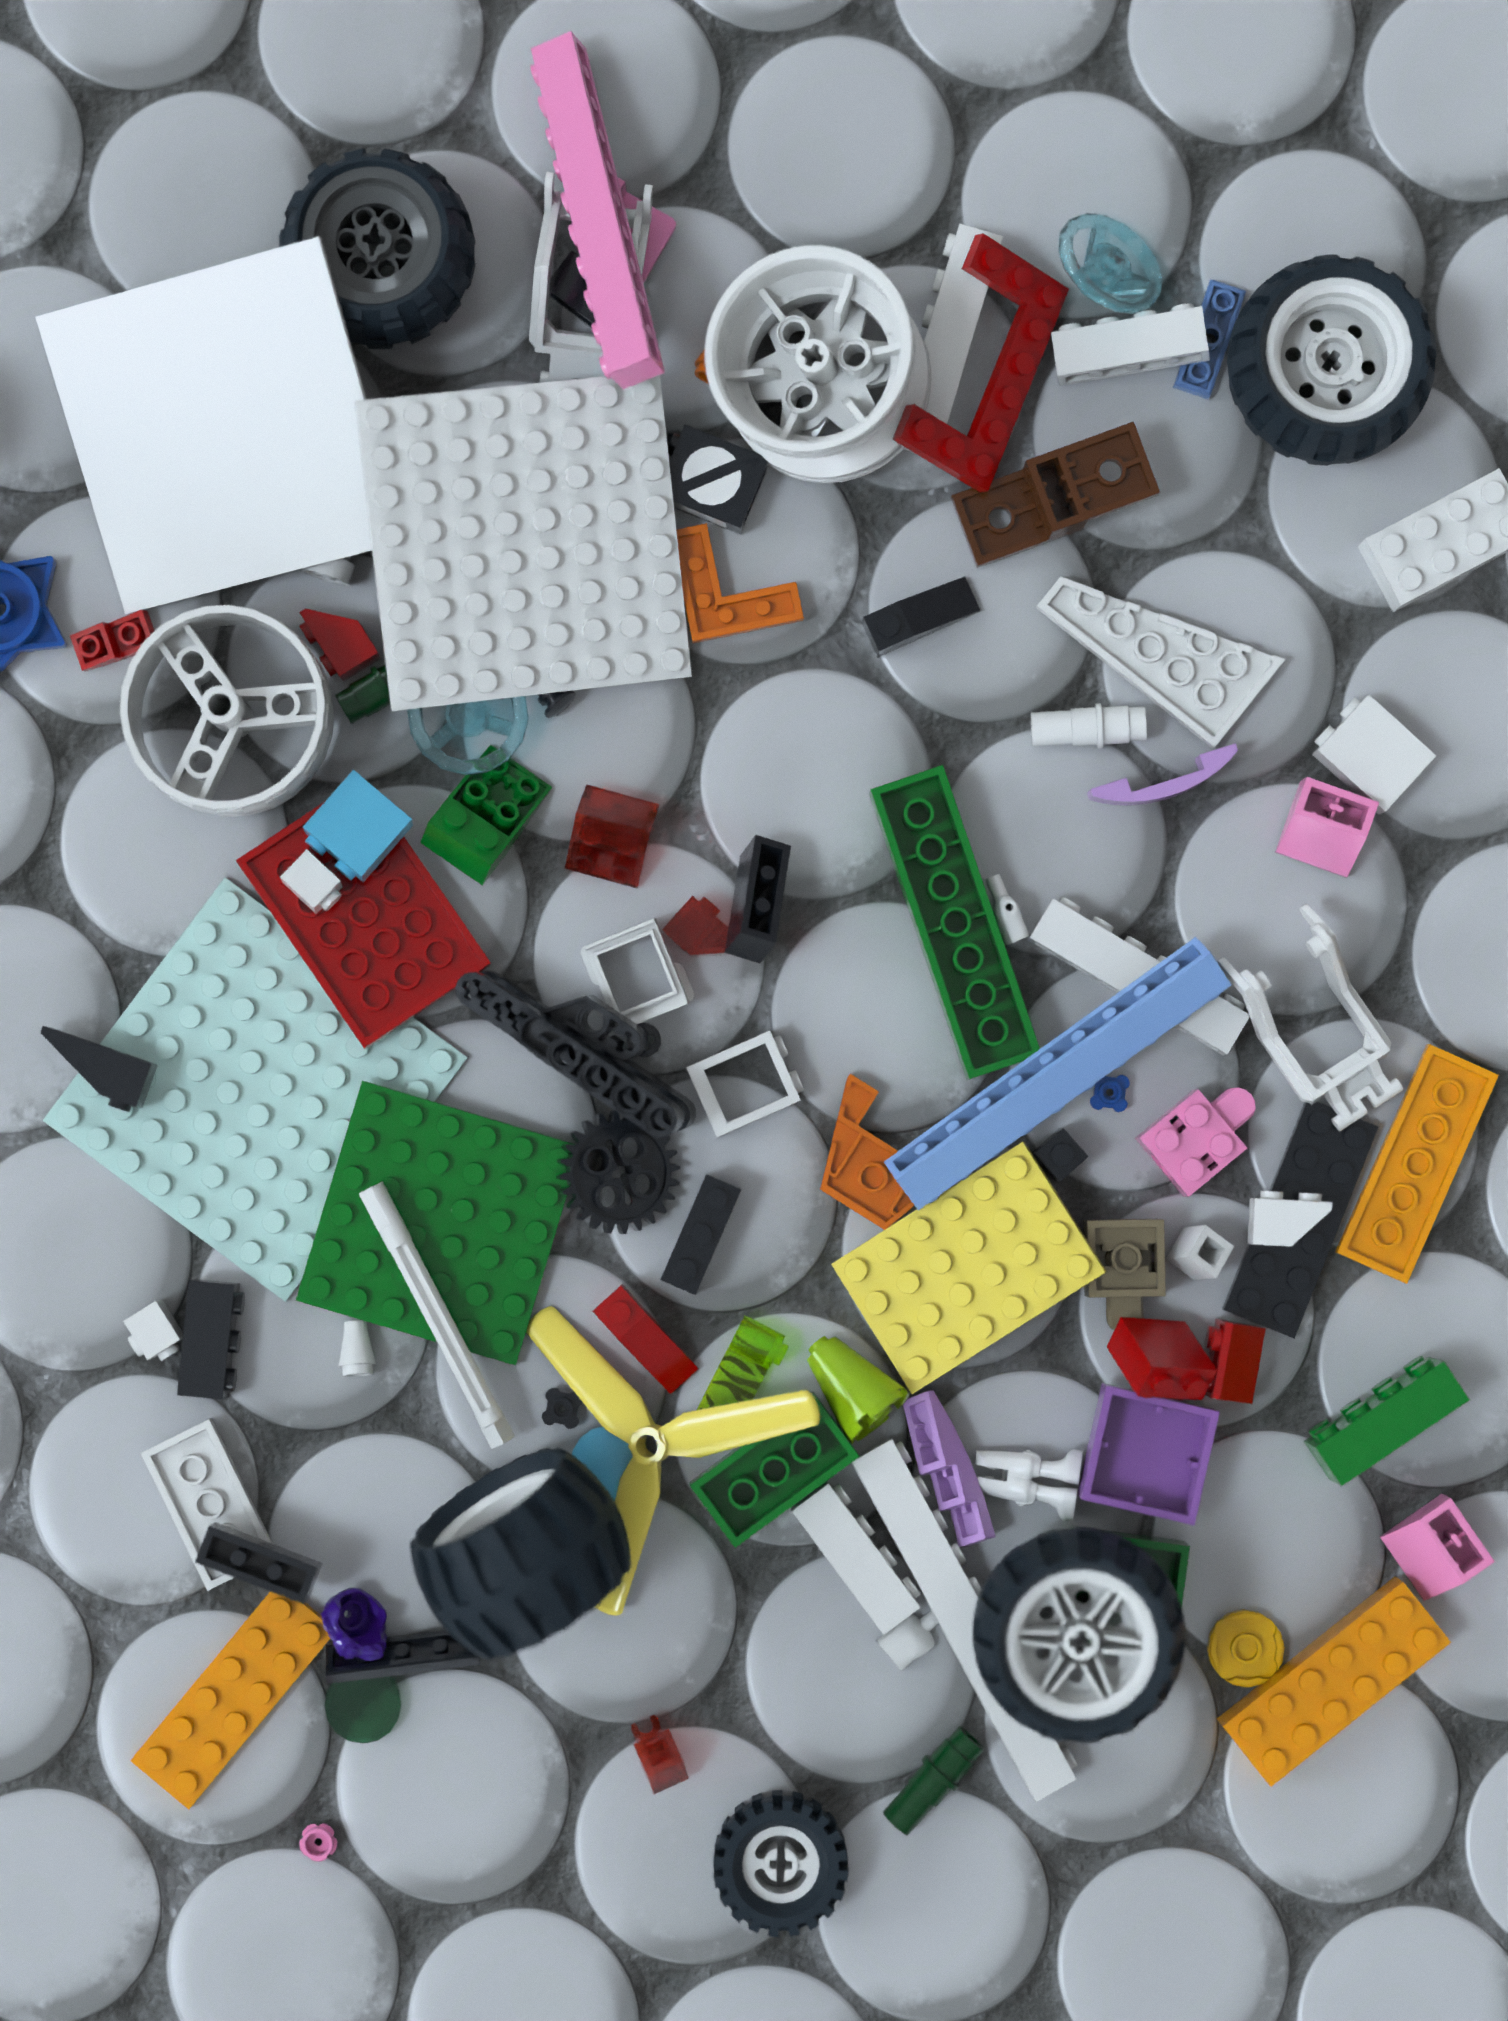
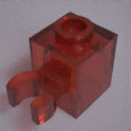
(659, 1757)

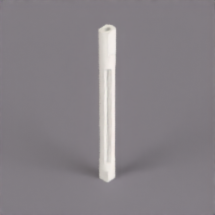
(400, 1244)

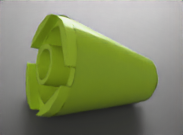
(854, 1387)

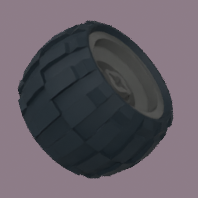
(357, 201)

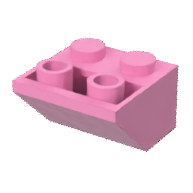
(1326, 826)
(1437, 1548)

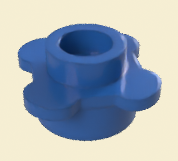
(1117, 1100)

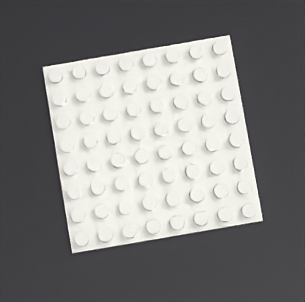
(216, 424)
(523, 540)

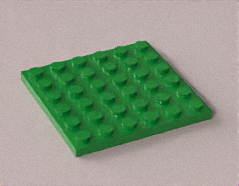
(474, 1201)

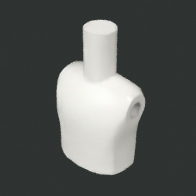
(1006, 912)
(909, 1639)

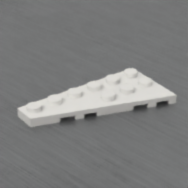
(1177, 665)

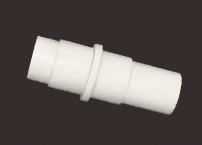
(1089, 726)

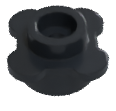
(553, 1415)

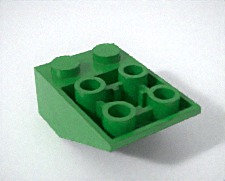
(485, 817)

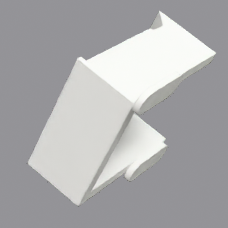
(675, 972)

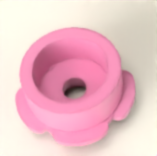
(308, 1844)

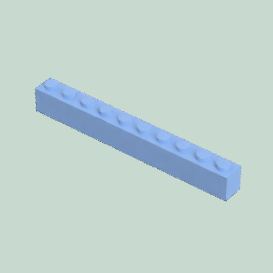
(1057, 1073)

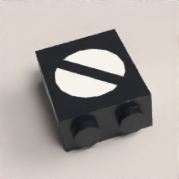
(714, 478)

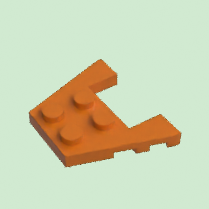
(856, 1164)

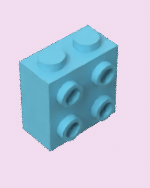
(356, 827)

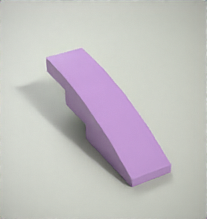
(952, 1474)

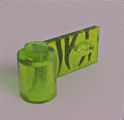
(744, 1364)

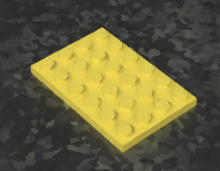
(968, 1267)

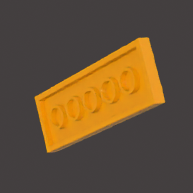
(1416, 1163)
(232, 1697)

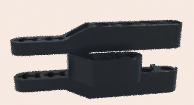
(560, 1029)

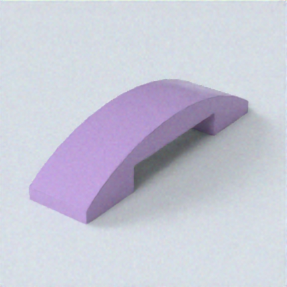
(1120, 793)

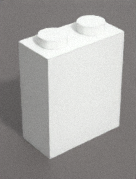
(1372, 752)

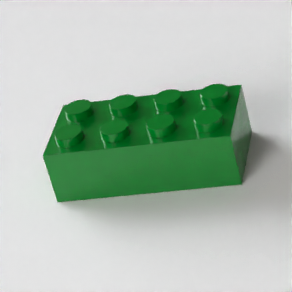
(1385, 1419)
(771, 1476)

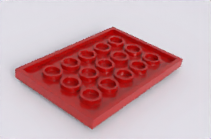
(382, 946)

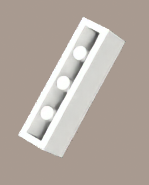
(1130, 345)
(856, 1557)

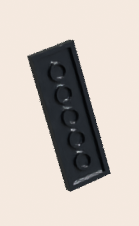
(1278, 1281)

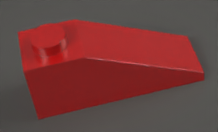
(645, 1339)

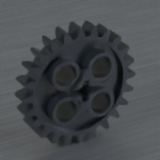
(586, 1184)

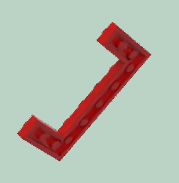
(1040, 300)

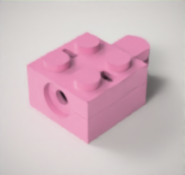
(1199, 1139)

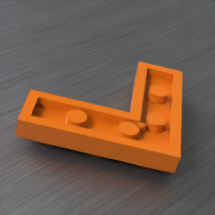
(717, 616)

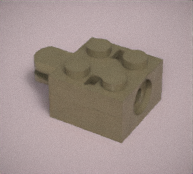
(1125, 1253)

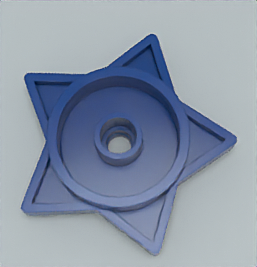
(27, 619)

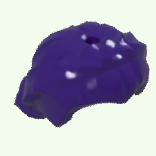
(362, 1630)

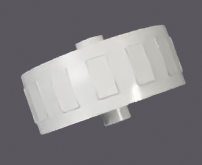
(180, 643)

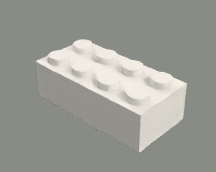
(1440, 541)

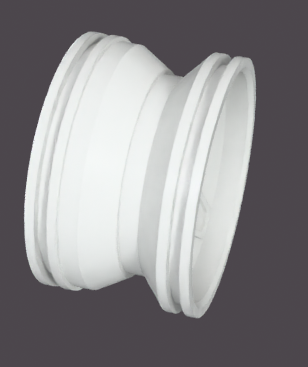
(767, 301)

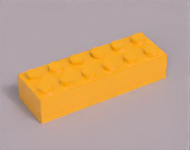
(1334, 1680)

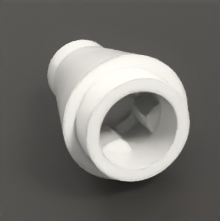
(356, 1350)

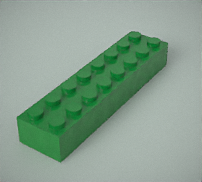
(954, 922)

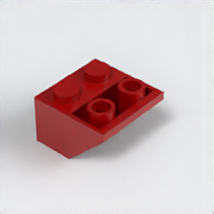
(1236, 1356)

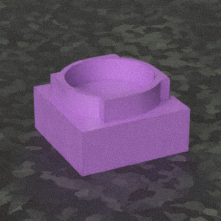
(1148, 1454)

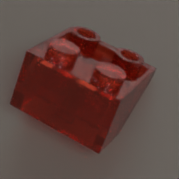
(611, 836)

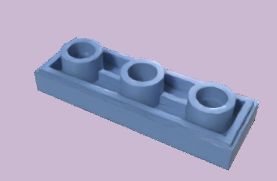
(1220, 312)

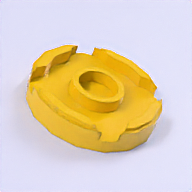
(1245, 1648)

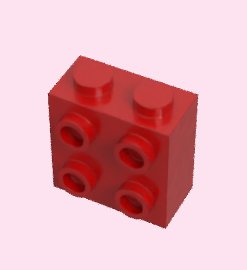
(1161, 1358)

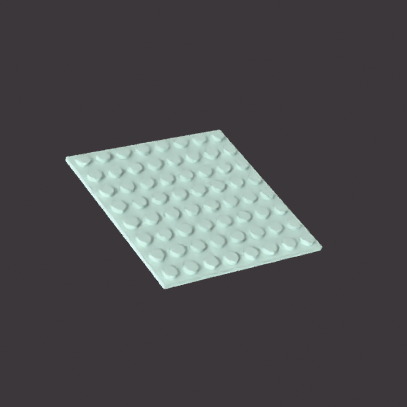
(244, 1089)

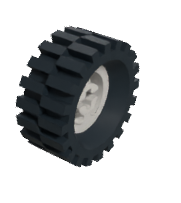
(823, 1863)

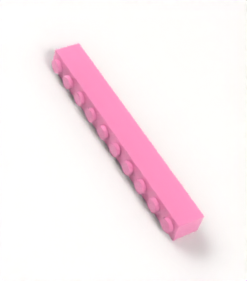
(596, 211)

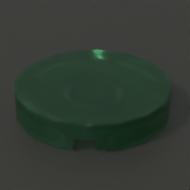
(363, 1708)

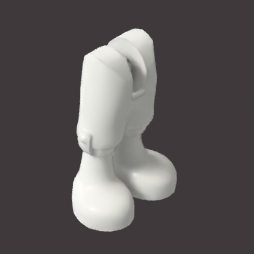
(1017, 1477)

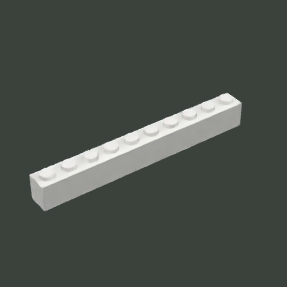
(953, 1601)

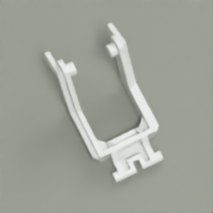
(571, 352)
(1351, 1078)

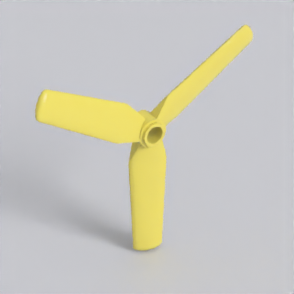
(625, 1415)

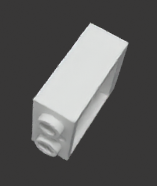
(709, 1101)

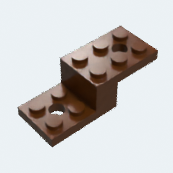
(1056, 494)

